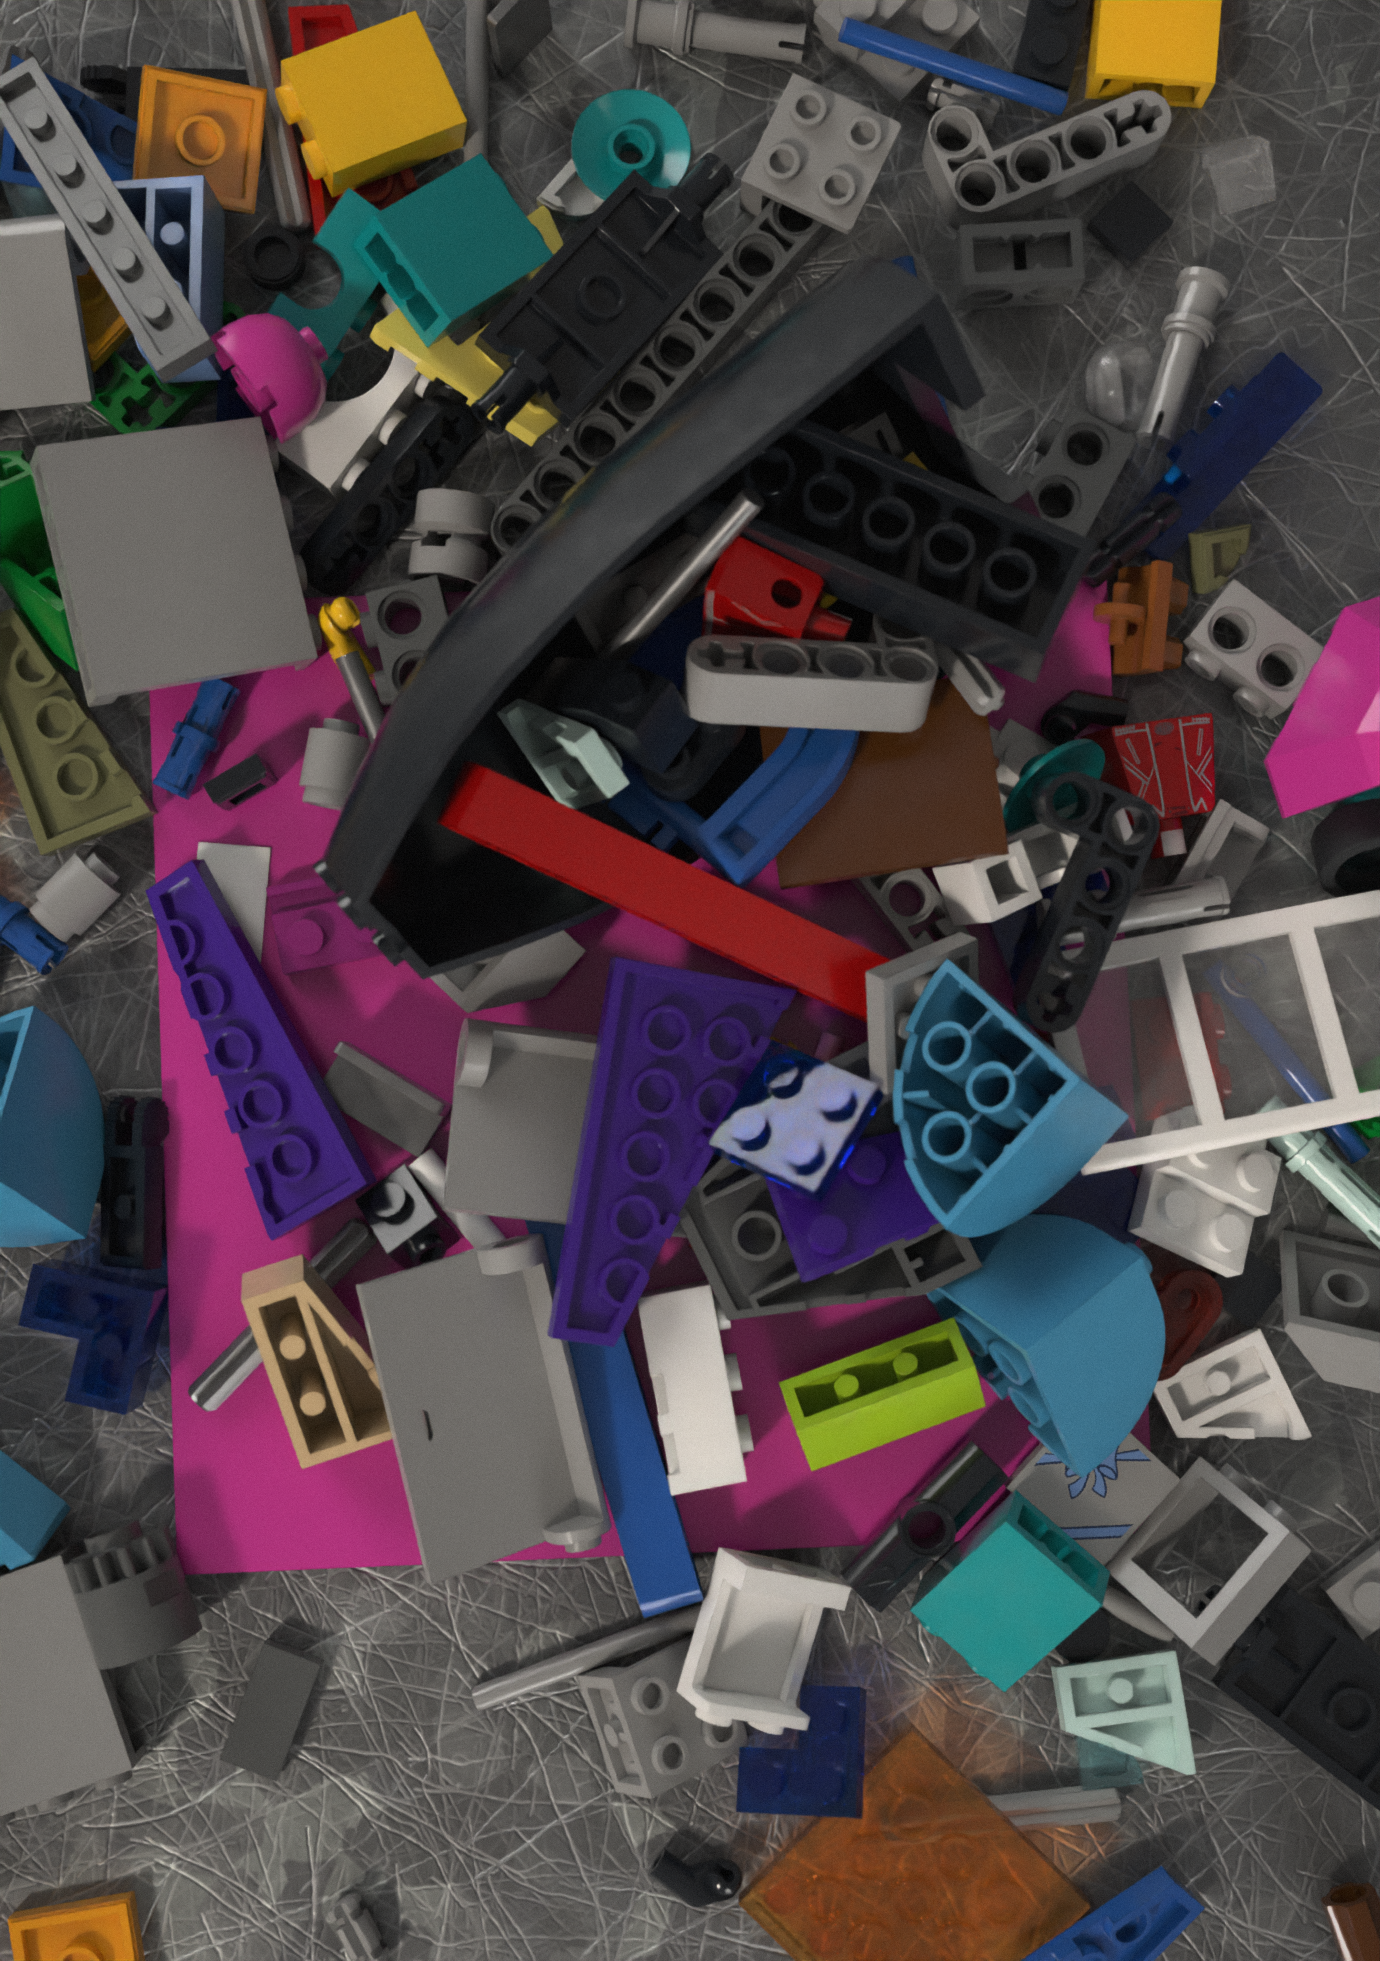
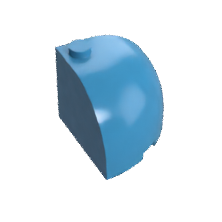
(990, 1109)
(47, 1133)
(1063, 1330)

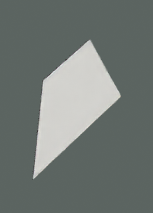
(243, 880)

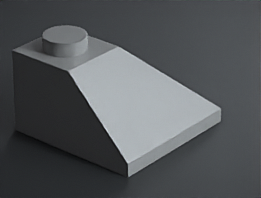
(512, 976)
(1333, 1307)

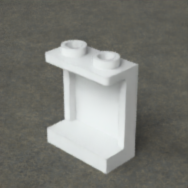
(756, 1639)

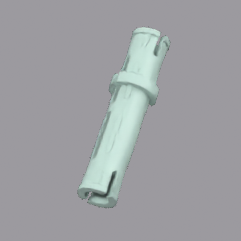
(1337, 1182)

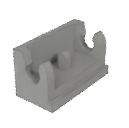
(1219, 845)

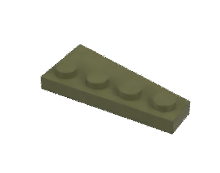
(56, 750)

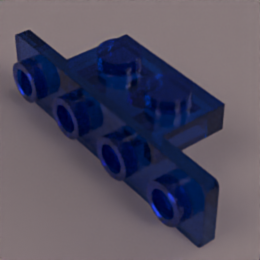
(1240, 435)

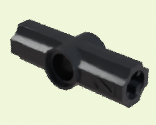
(895, 1555)

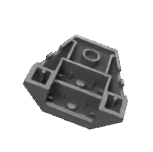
(749, 1258)

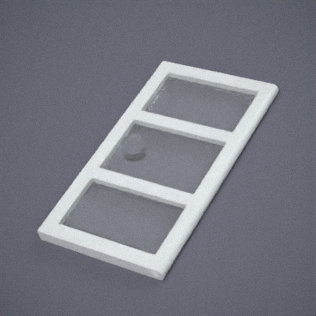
(1233, 1029)

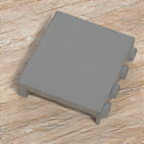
(174, 556)
(55, 1702)

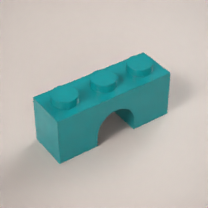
(353, 302)

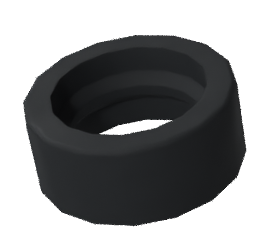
(1337, 849)

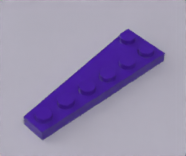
(276, 1098)
(862, 1211)

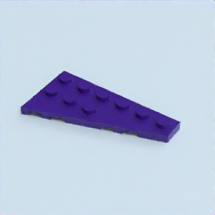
(660, 1083)

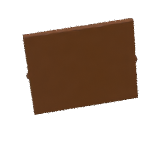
(904, 800)

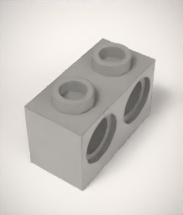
(1260, 636)

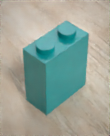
(452, 249)
(1010, 1591)

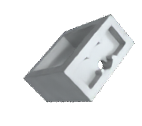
(1247, 1589)

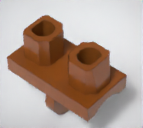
(1140, 619)

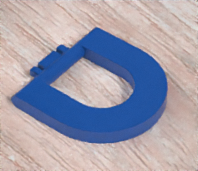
(765, 808)

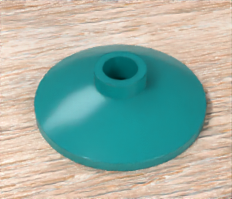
(634, 123)
(1077, 756)

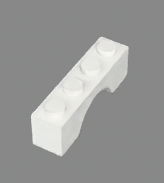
(350, 432)

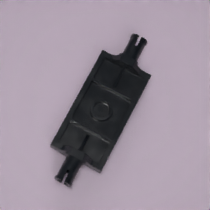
(601, 296)
(1310, 1687)

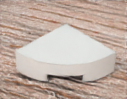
(569, 196)

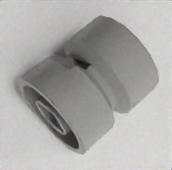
(451, 538)

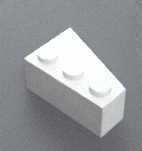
(694, 1387)

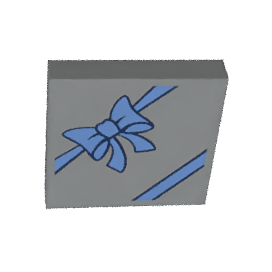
(1103, 1505)

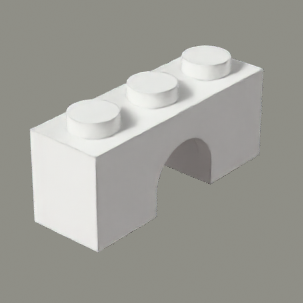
(1003, 884)

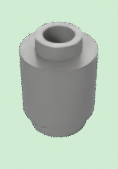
(331, 762)
(76, 896)

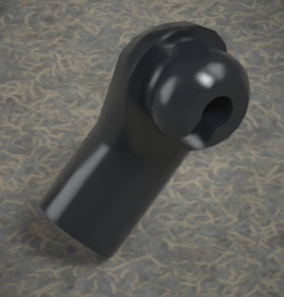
(1077, 711)
(697, 1883)

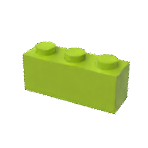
(883, 1394)

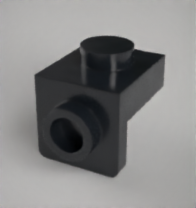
(406, 1220)

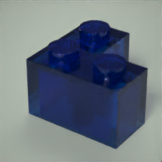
(115, 1324)

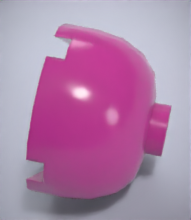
(274, 371)

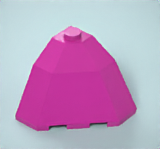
(1334, 726)

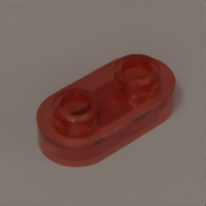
(1189, 1326)

